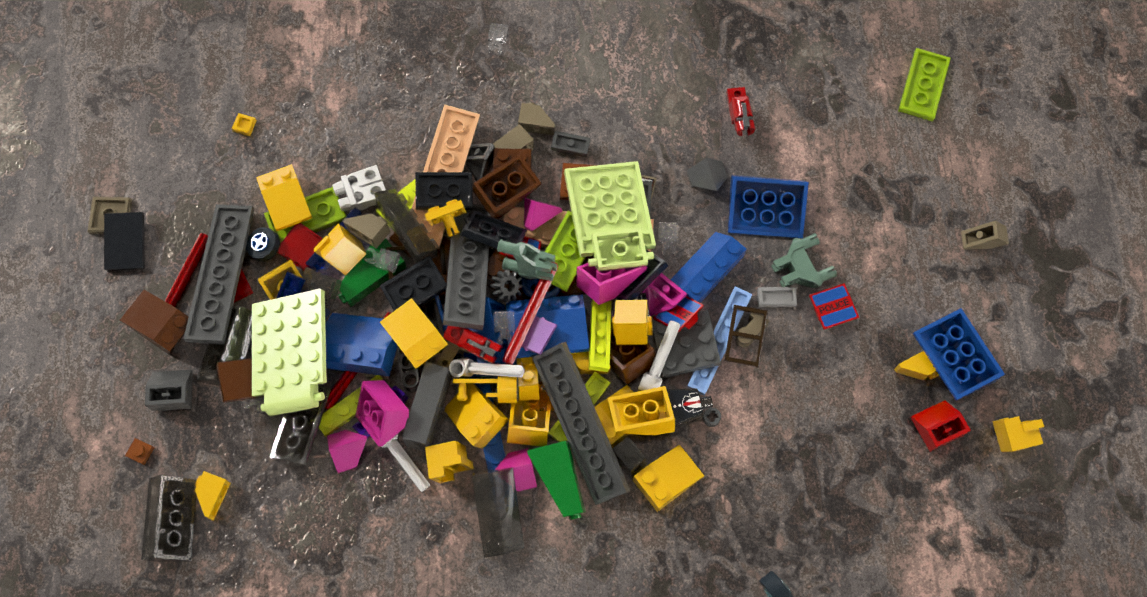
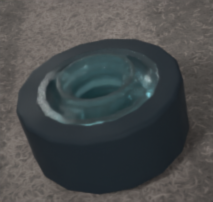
(774, 586)

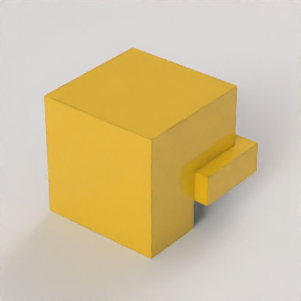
(341, 249)
(632, 322)
(1017, 435)
(447, 459)

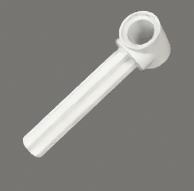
(471, 367)
(652, 378)
(407, 463)

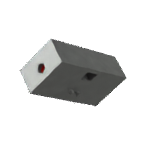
(427, 406)

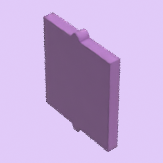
(538, 335)

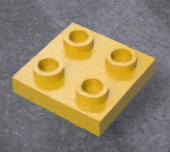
(446, 215)

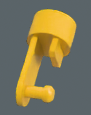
(506, 388)

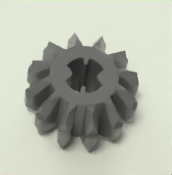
(506, 278)

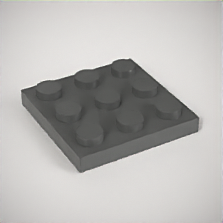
(692, 348)

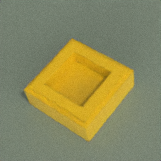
(244, 124)

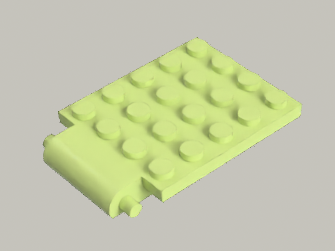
(610, 215)
(289, 352)

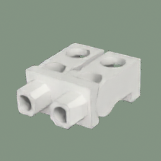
(359, 189)

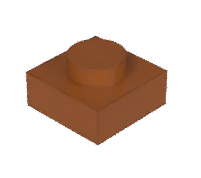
(139, 451)

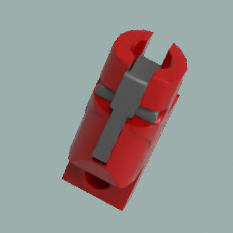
(740, 110)
(473, 342)

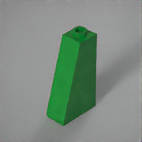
(365, 278)
(559, 475)

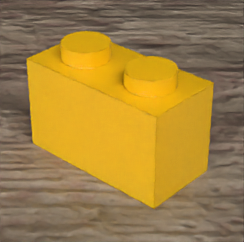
(528, 383)

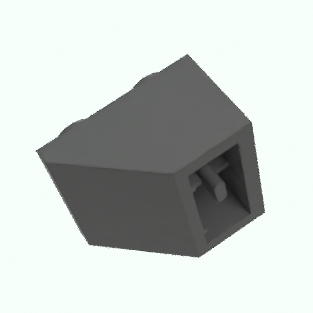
(169, 390)

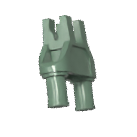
(528, 261)
(800, 266)

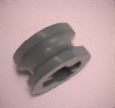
(716, 413)

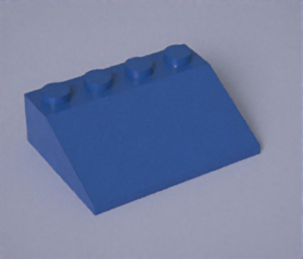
(767, 206)
(566, 313)
(358, 345)
(959, 354)

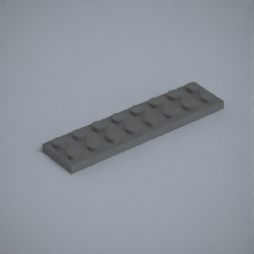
(219, 274)
(466, 277)
(581, 423)

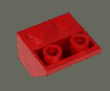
(940, 425)

